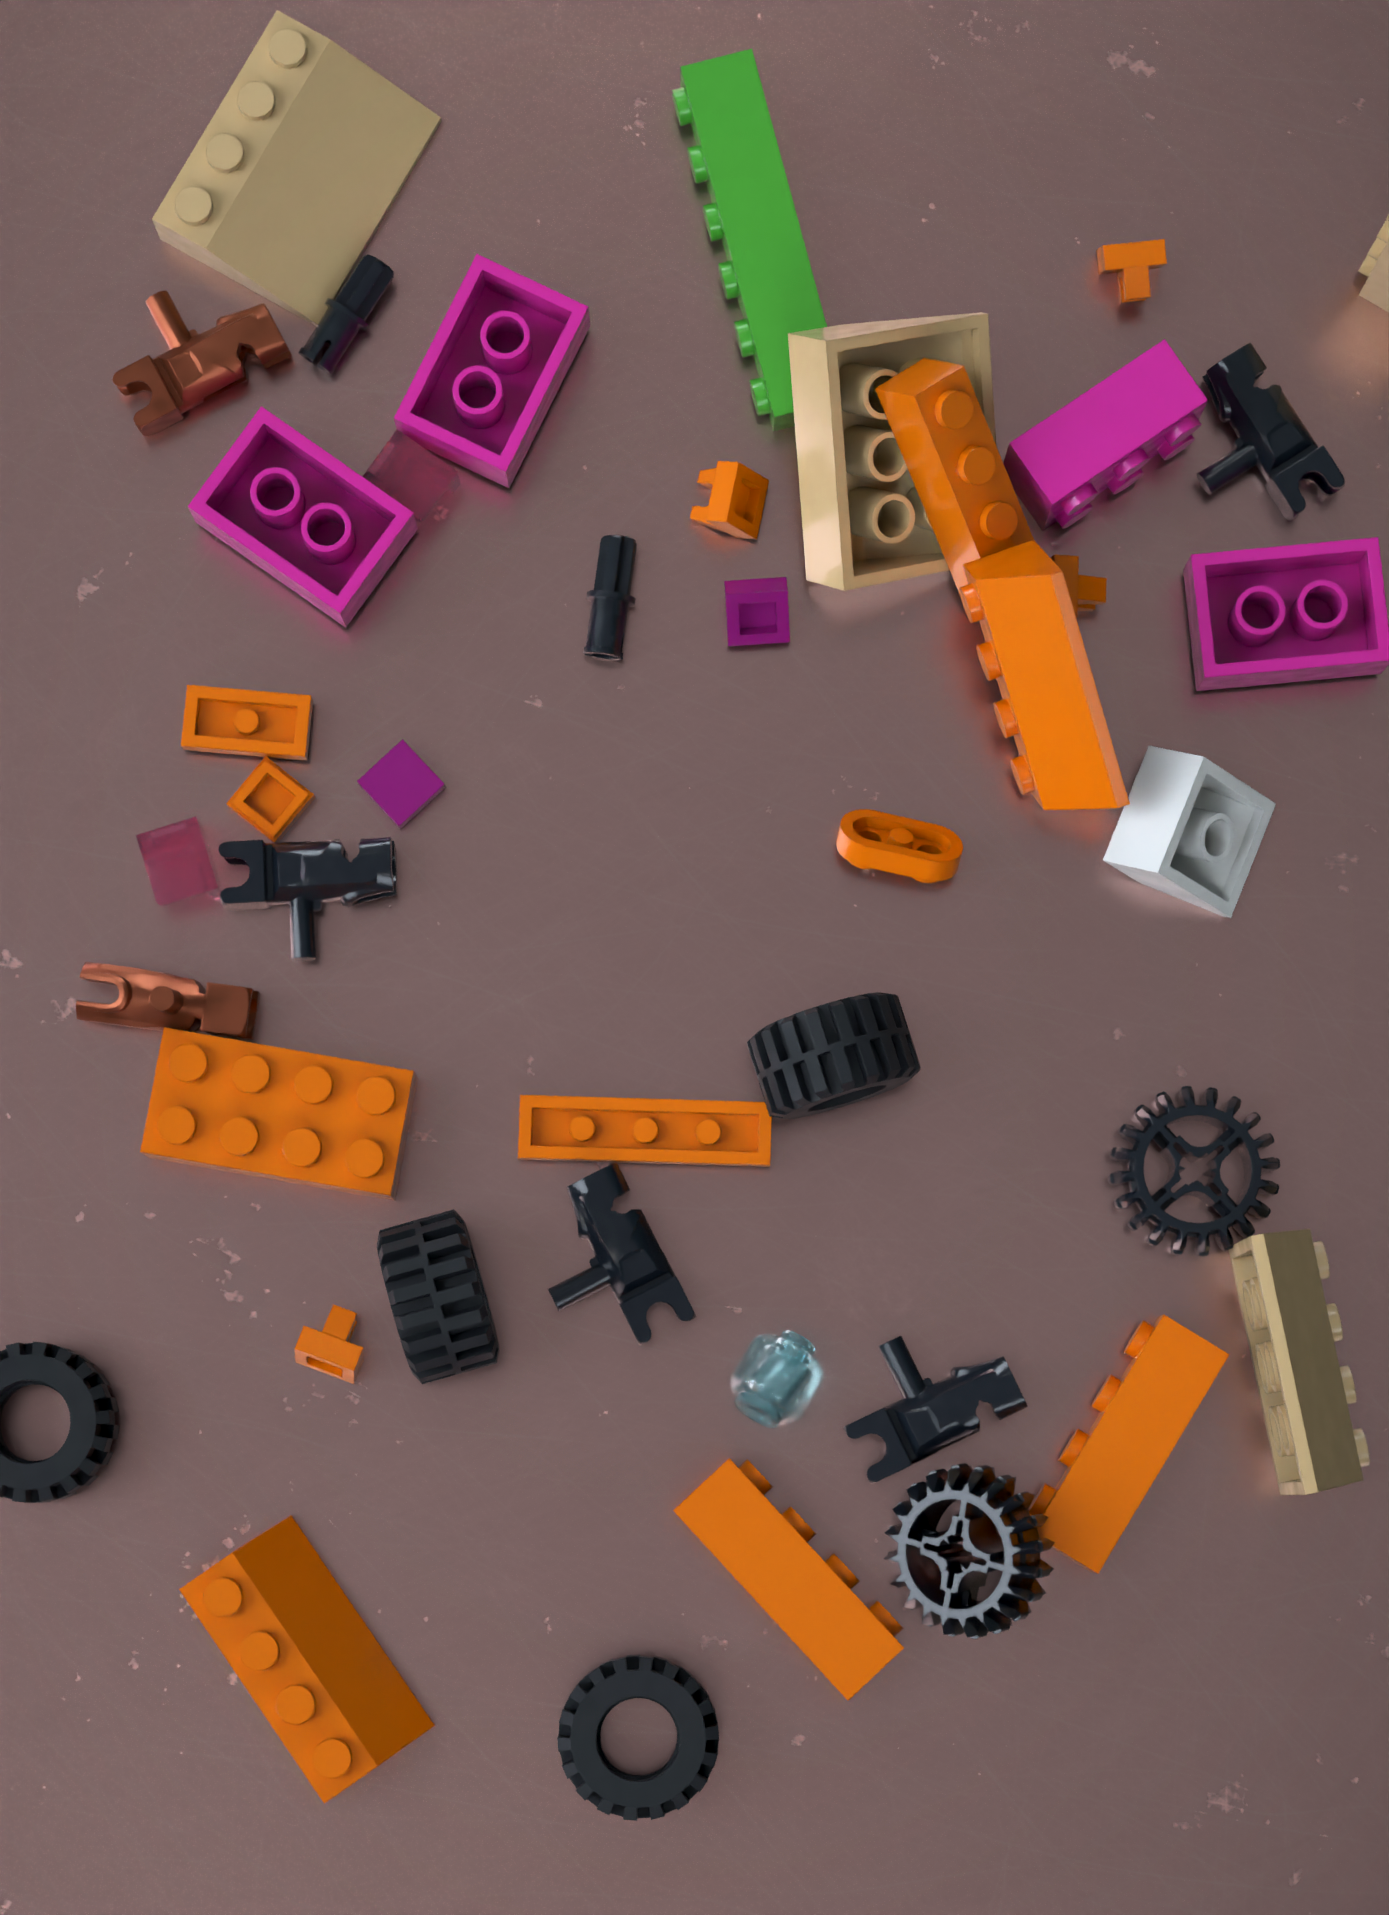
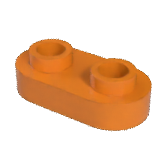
(899, 845)

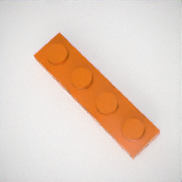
(644, 1130)

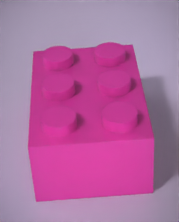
(492, 370)
(1105, 437)
(303, 516)
(1287, 613)

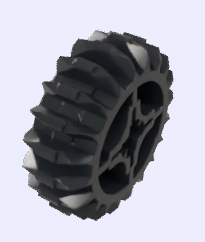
(1215, 1191)
(945, 1573)

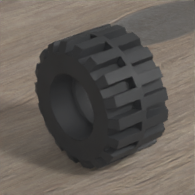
(833, 1055)
(437, 1296)
(90, 1430)
(651, 1793)

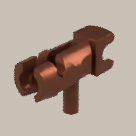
(197, 363)
(165, 1000)

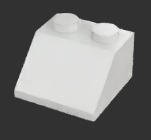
(1189, 830)

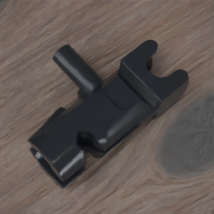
(1267, 436)
(306, 877)
(624, 1255)
(935, 1413)

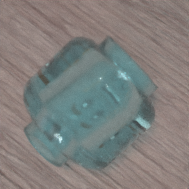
(776, 1379)

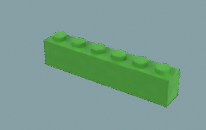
(753, 218)

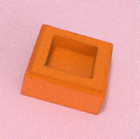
(270, 800)

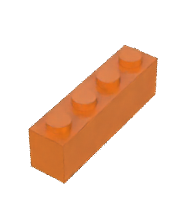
(953, 462)
(1128, 1441)
(789, 1579)

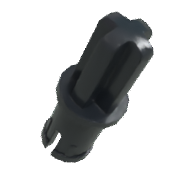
(348, 312)
(611, 598)

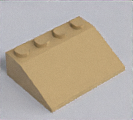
(295, 169)
(854, 486)
(1297, 1362)

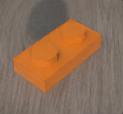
(247, 722)

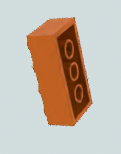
(279, 1114)

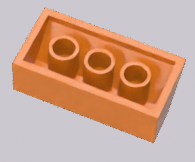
(1043, 680)
(307, 1658)

